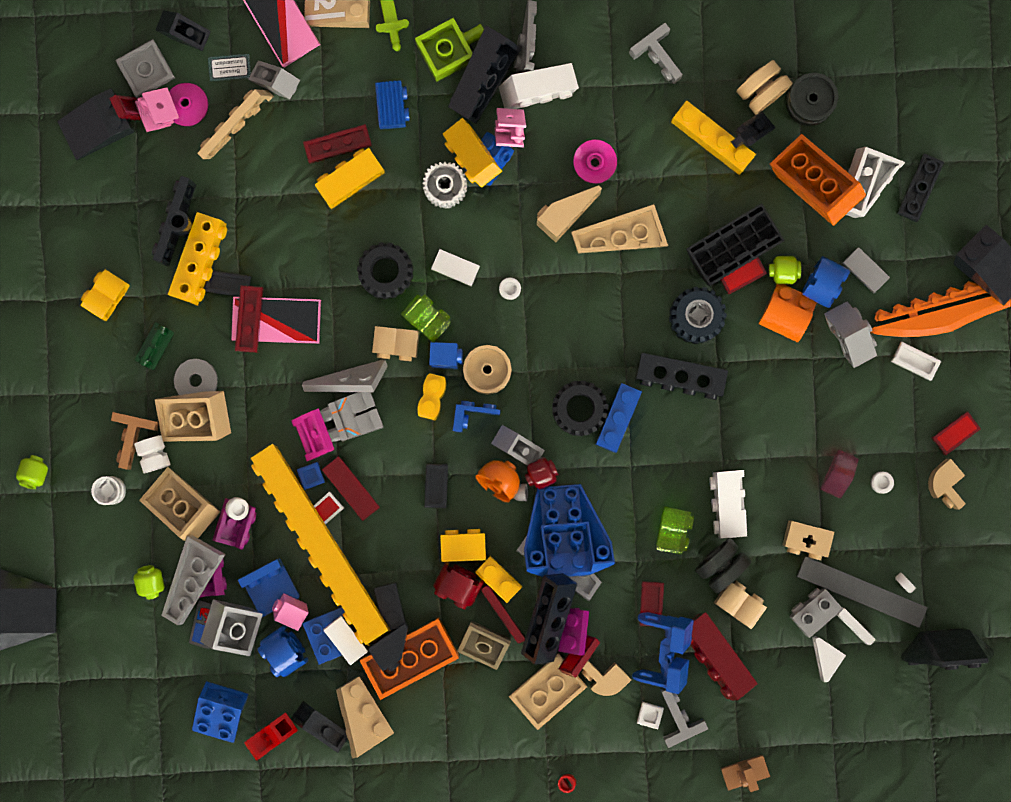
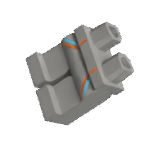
(345, 418)

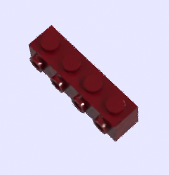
(720, 659)

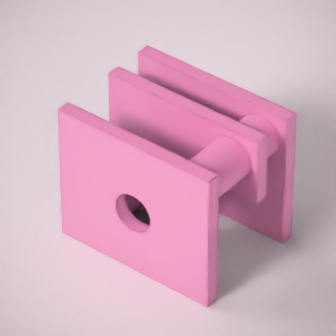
(156, 109)
(510, 130)

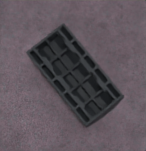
(734, 245)

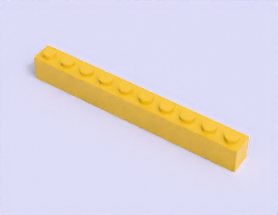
(320, 544)

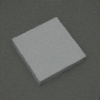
(145, 68)

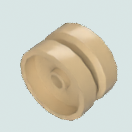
(762, 84)
(483, 357)

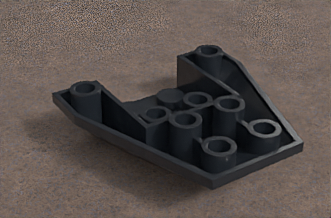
(26, 609)
(948, 649)

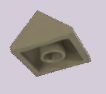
(484, 645)

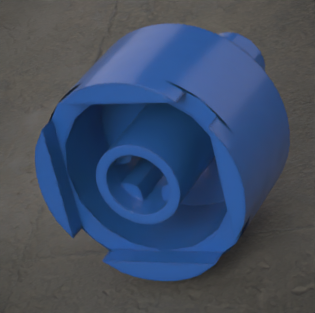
(825, 282)
(282, 652)

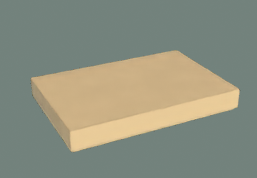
(546, 693)

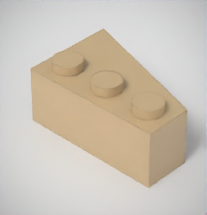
(362, 717)

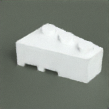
(538, 86)
(873, 172)

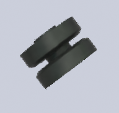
(807, 87)
(724, 567)

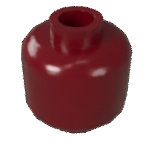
(541, 473)

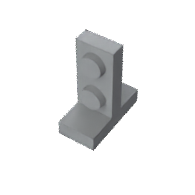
(657, 53)
(680, 717)

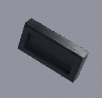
(226, 283)
(436, 486)

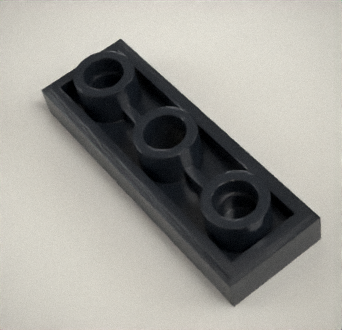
(915, 199)

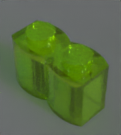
(426, 318)
(673, 530)

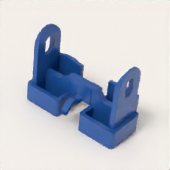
(678, 639)

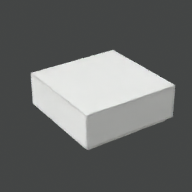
(650, 715)

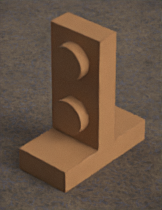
(130, 436)
(745, 773)

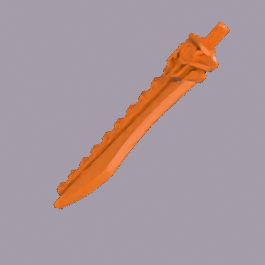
(941, 320)

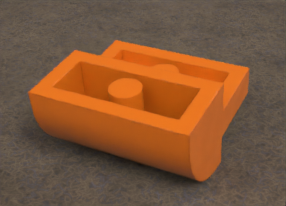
(788, 312)

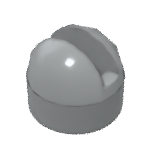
(522, 494)

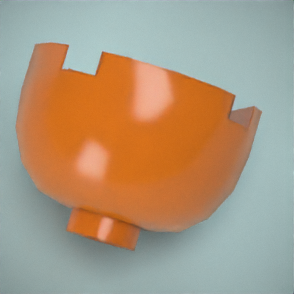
(499, 478)

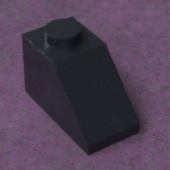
(182, 30)
(390, 648)

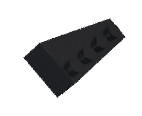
(483, 74)

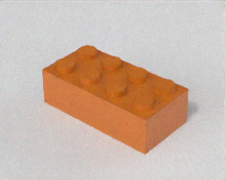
(817, 179)
(424, 652)

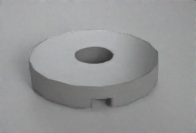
(190, 368)

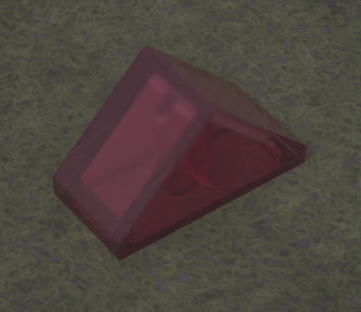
(840, 474)

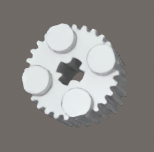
(442, 173)

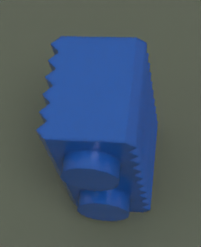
(390, 105)

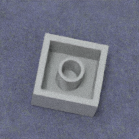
(231, 628)

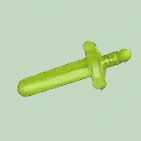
(392, 24)

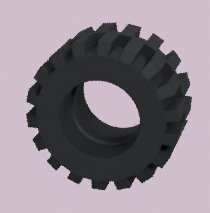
(380, 252)
(585, 389)

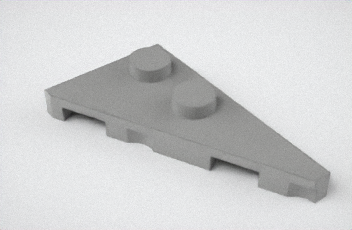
(526, 40)
(356, 379)

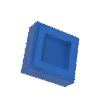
(311, 475)

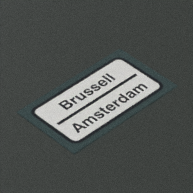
(229, 67)

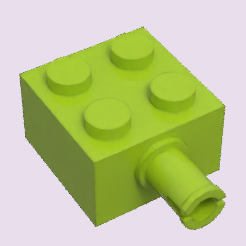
(447, 48)

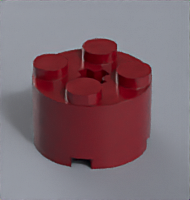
(457, 585)

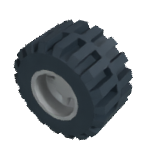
(697, 315)

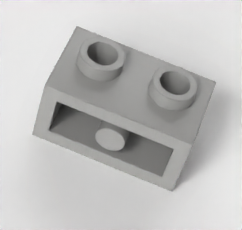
(815, 611)

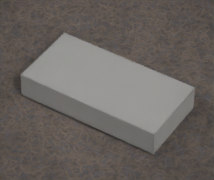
(866, 270)

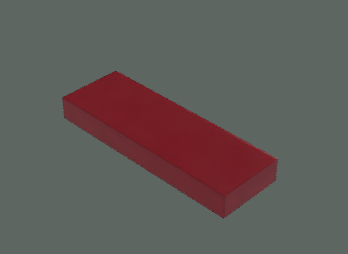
(337, 143)
(249, 319)
(351, 488)
(503, 614)

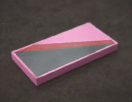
(283, 28)
(286, 320)

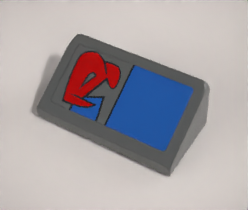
(199, 623)

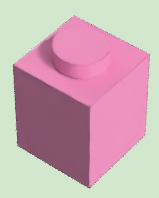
(290, 611)

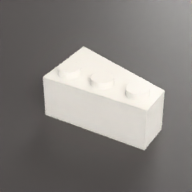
(728, 504)

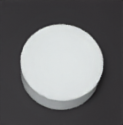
(510, 288)
(882, 482)
(237, 508)
(905, 583)

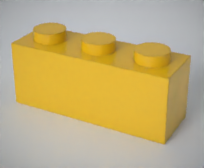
(471, 153)
(349, 177)

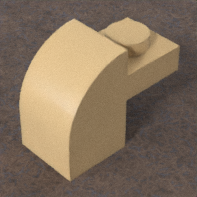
(941, 483)
(609, 682)

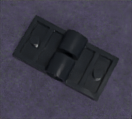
(176, 211)

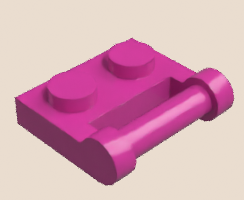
(313, 434)

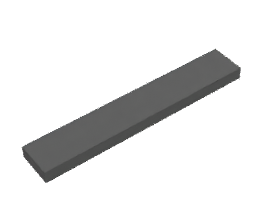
(861, 591)

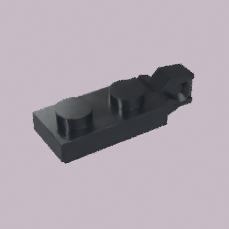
(753, 130)

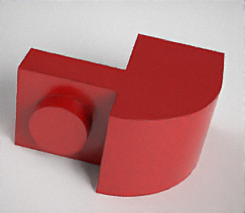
(271, 736)

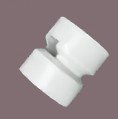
(152, 454)
(108, 490)

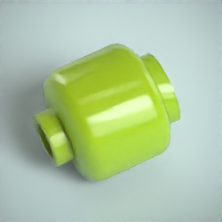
(785, 270)
(32, 472)
(148, 582)

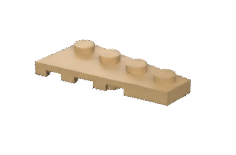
(234, 123)
(626, 232)

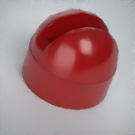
(563, 784)

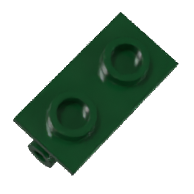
(154, 346)

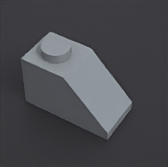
(274, 79)
(517, 446)

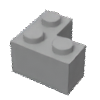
(852, 333)

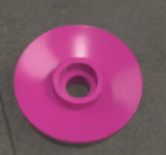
(197, 104)
(595, 150)

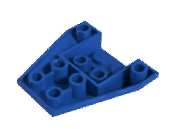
(566, 534)

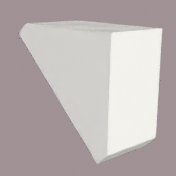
(827, 658)

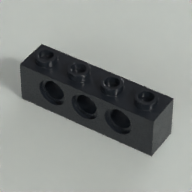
(715, 376)
(548, 618)

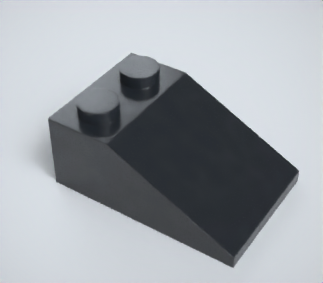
(94, 125)
(987, 263)

